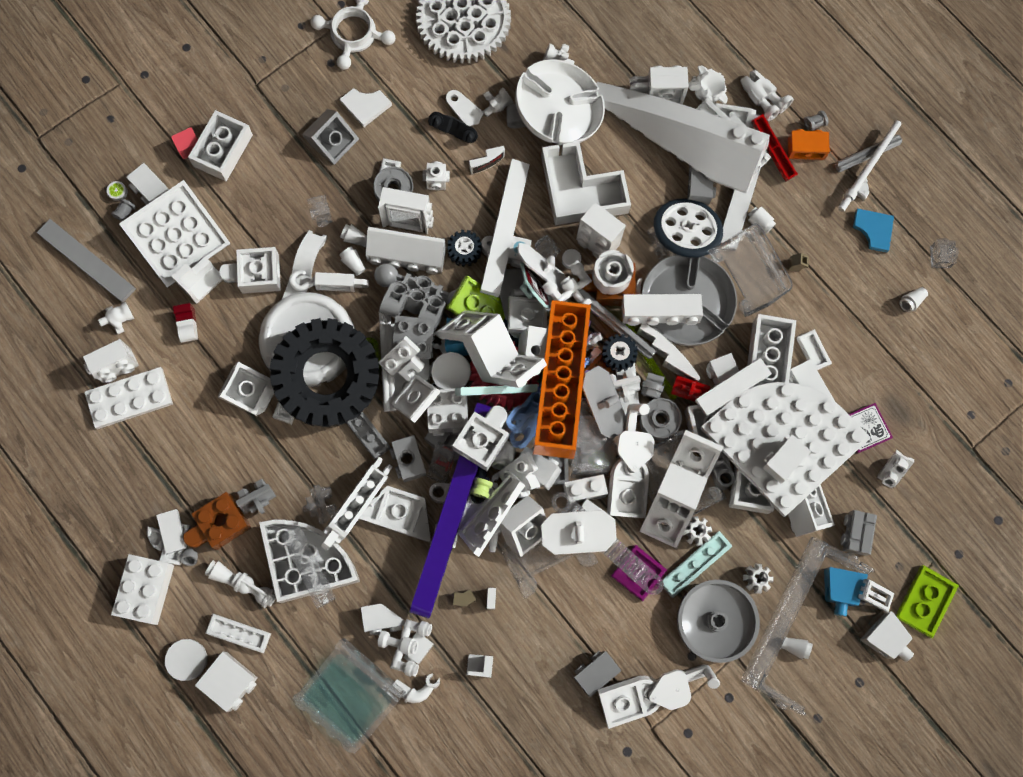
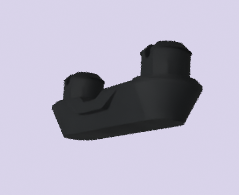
(453, 126)

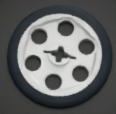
(691, 208)

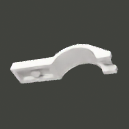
(305, 260)

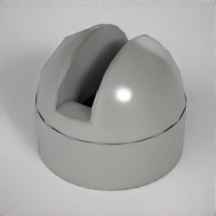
(189, 557)

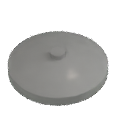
(718, 621)

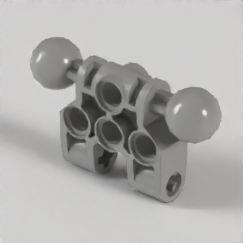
(411, 294)

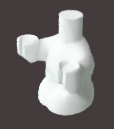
(552, 53)
(497, 103)
(116, 316)

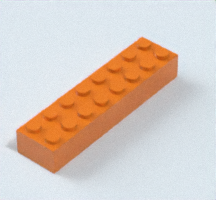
(562, 380)

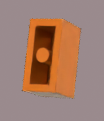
(808, 144)

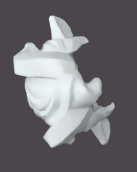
(709, 85)

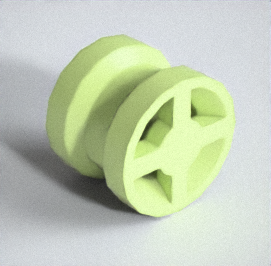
(481, 488)

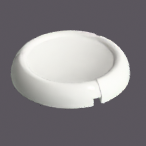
(557, 102)
(292, 312)

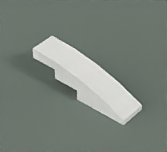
(674, 358)

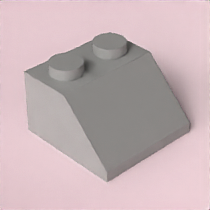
(330, 136)

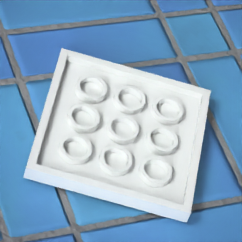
(174, 232)

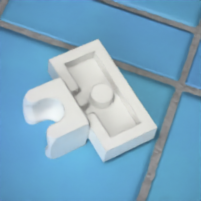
(402, 359)
(522, 468)

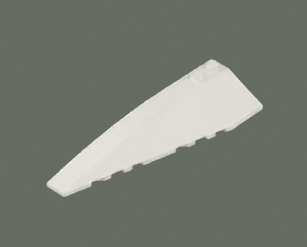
(710, 144)

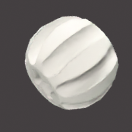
(701, 528)
(763, 576)

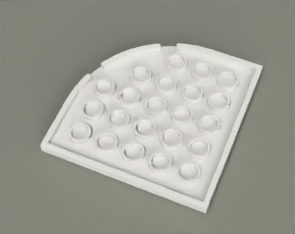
(767, 413)

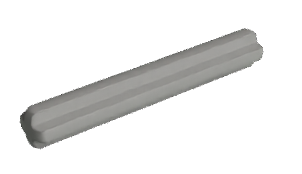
(865, 154)

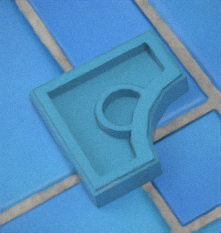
(875, 227)

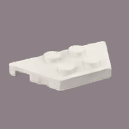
(399, 512)

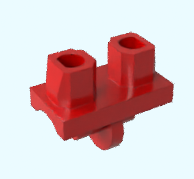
(688, 388)

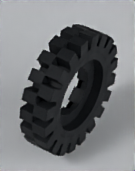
(309, 340)

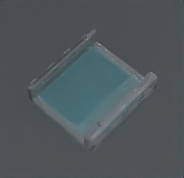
(349, 696)

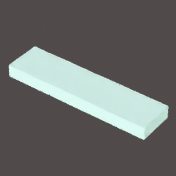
(485, 390)
(696, 564)

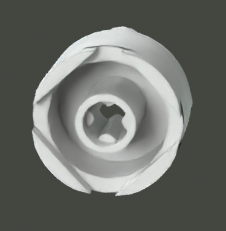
(617, 263)

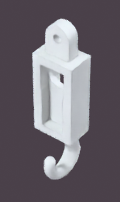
(329, 282)

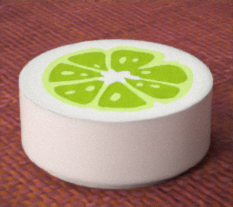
(117, 190)

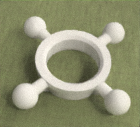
(343, 60)

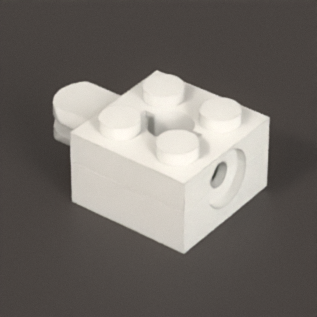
(663, 82)
(250, 267)
(483, 437)

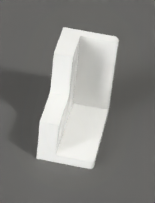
(197, 280)

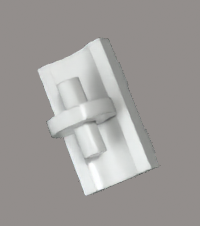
(626, 386)
(895, 469)

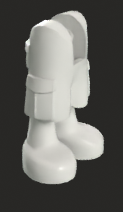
(761, 89)

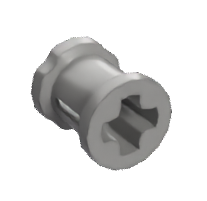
(816, 121)
(123, 209)

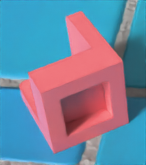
(185, 142)

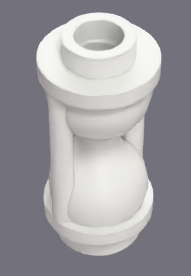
(245, 585)

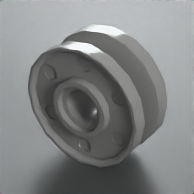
(389, 176)
(669, 411)

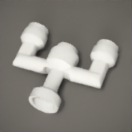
(570, 286)
(405, 645)

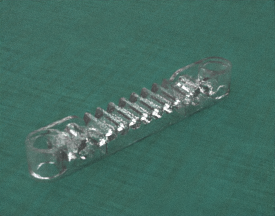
(618, 552)

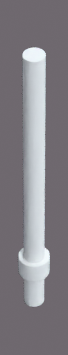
(851, 193)

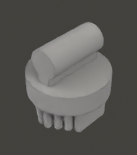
(652, 386)

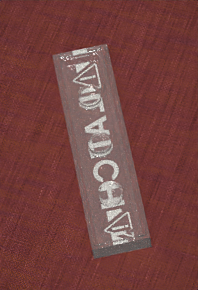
(308, 567)

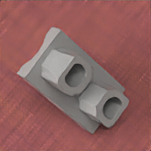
(257, 499)

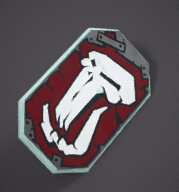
(535, 285)

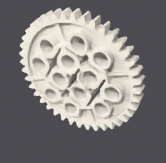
(467, 47)

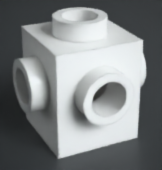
(436, 176)

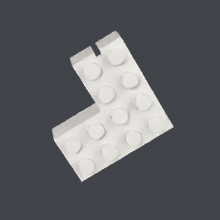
(574, 192)

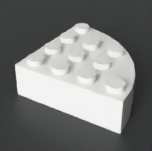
(284, 573)

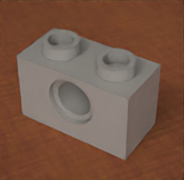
(404, 447)

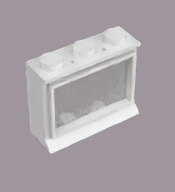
(405, 210)

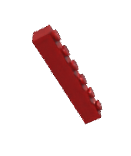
(775, 149)

